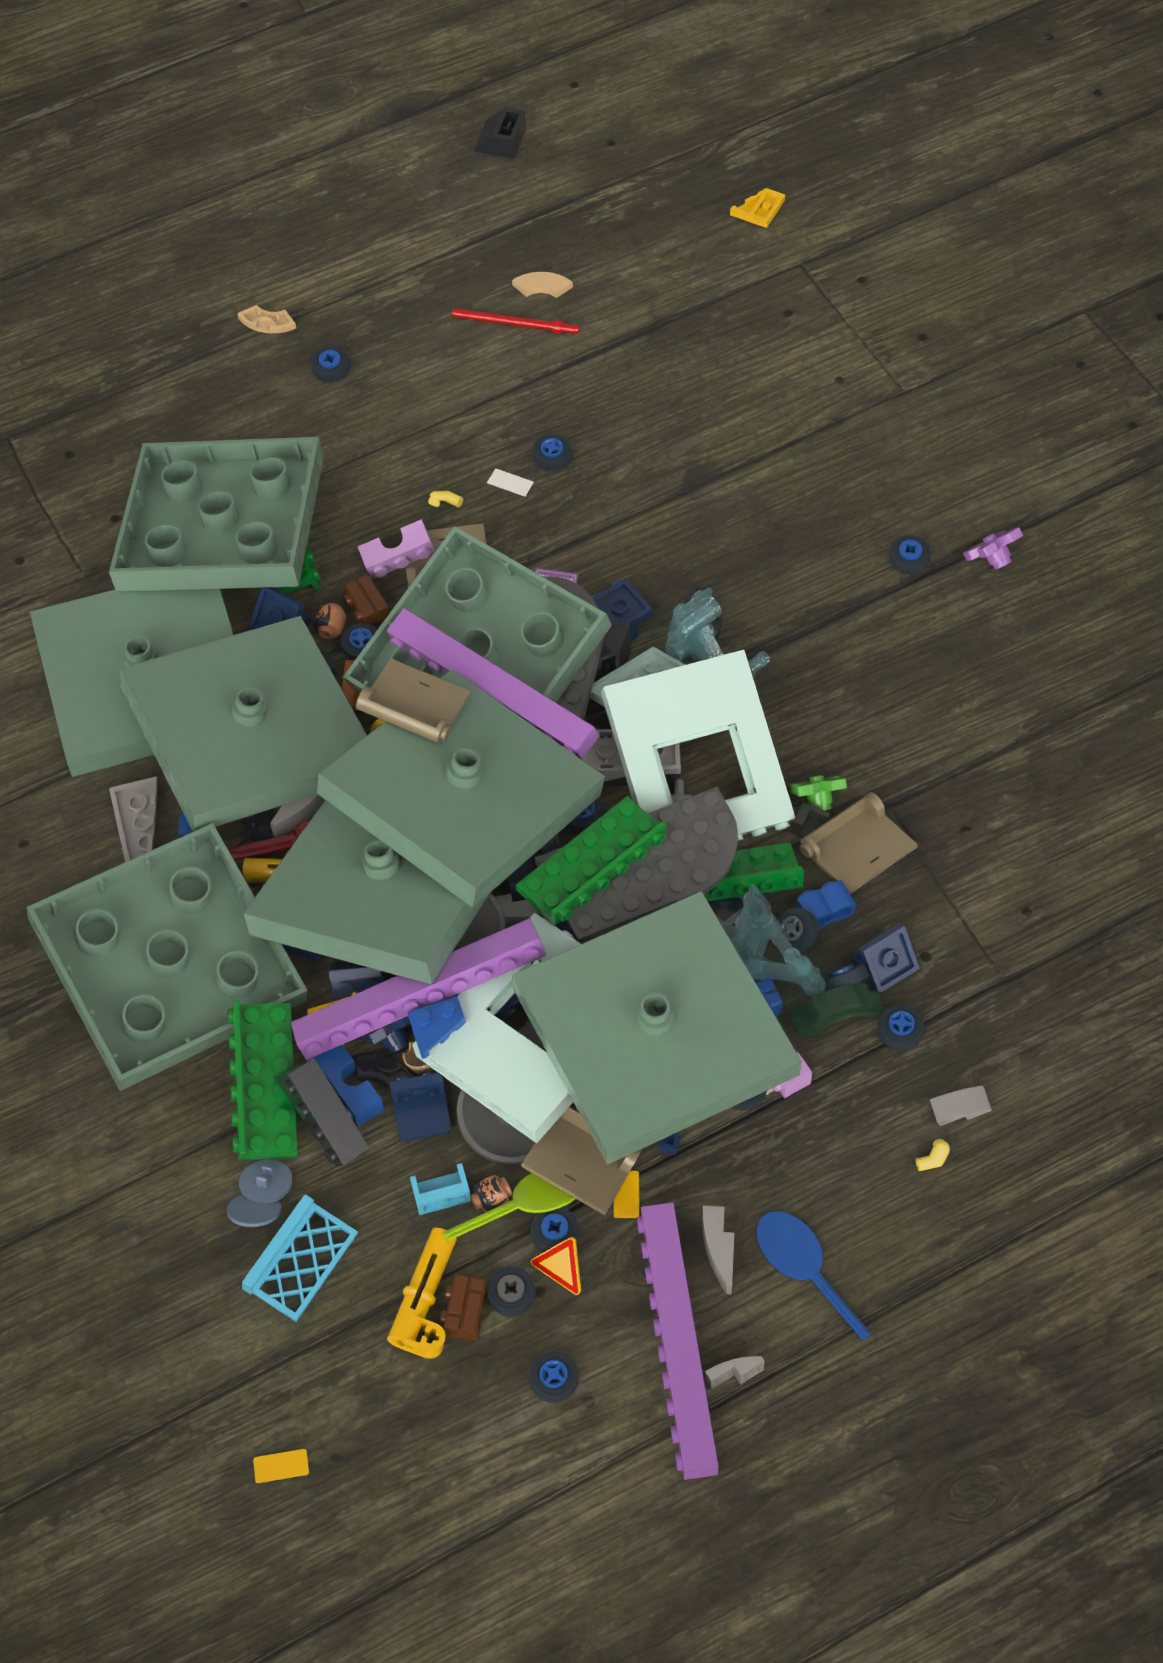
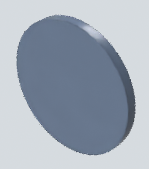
(265, 1181)
(252, 1214)

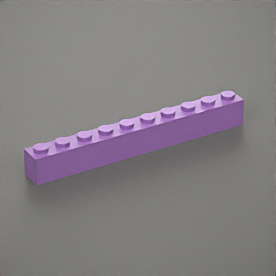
(446, 654)
(399, 995)
(679, 1342)

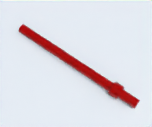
(555, 326)

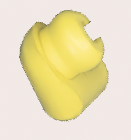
(446, 496)
(936, 1158)

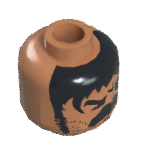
(329, 621)
(491, 1193)

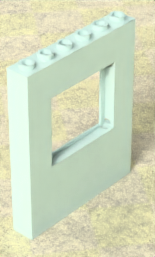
(690, 705)
(498, 1062)

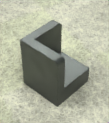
(808, 820)

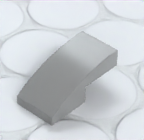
(959, 1104)
(741, 1368)

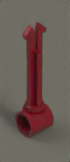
(267, 846)

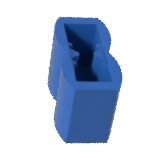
(828, 903)

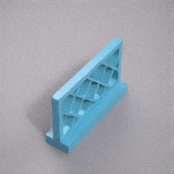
(277, 1251)

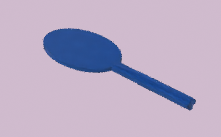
(797, 1254)

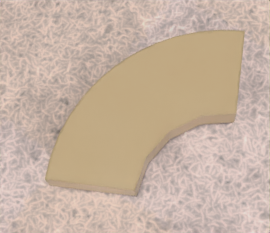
(542, 283)
(265, 321)

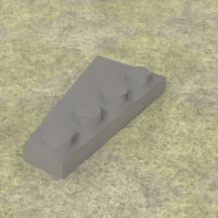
(136, 815)

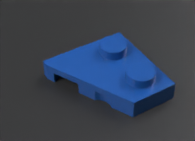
(436, 1023)

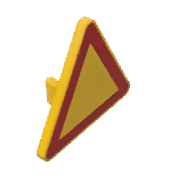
(561, 1264)

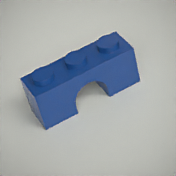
(360, 1101)

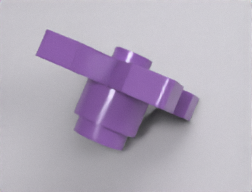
(995, 548)

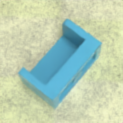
(441, 1191)

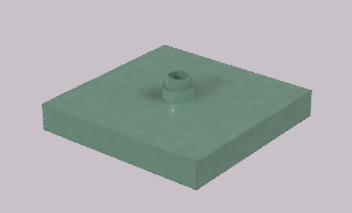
(218, 515)
(495, 611)
(97, 635)
(242, 720)
(466, 804)
(359, 902)
(162, 954)
(655, 1027)

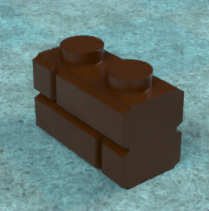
(366, 601)
(465, 1307)

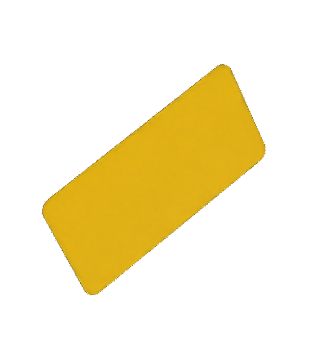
(627, 1199)
(281, 1466)

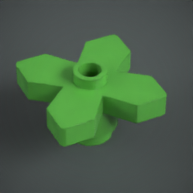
(818, 790)

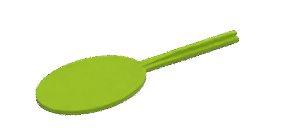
(529, 1195)

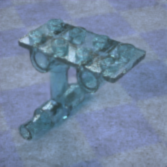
(694, 635)
(752, 934)

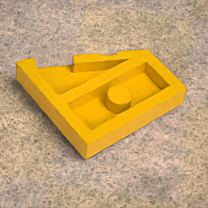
(760, 208)

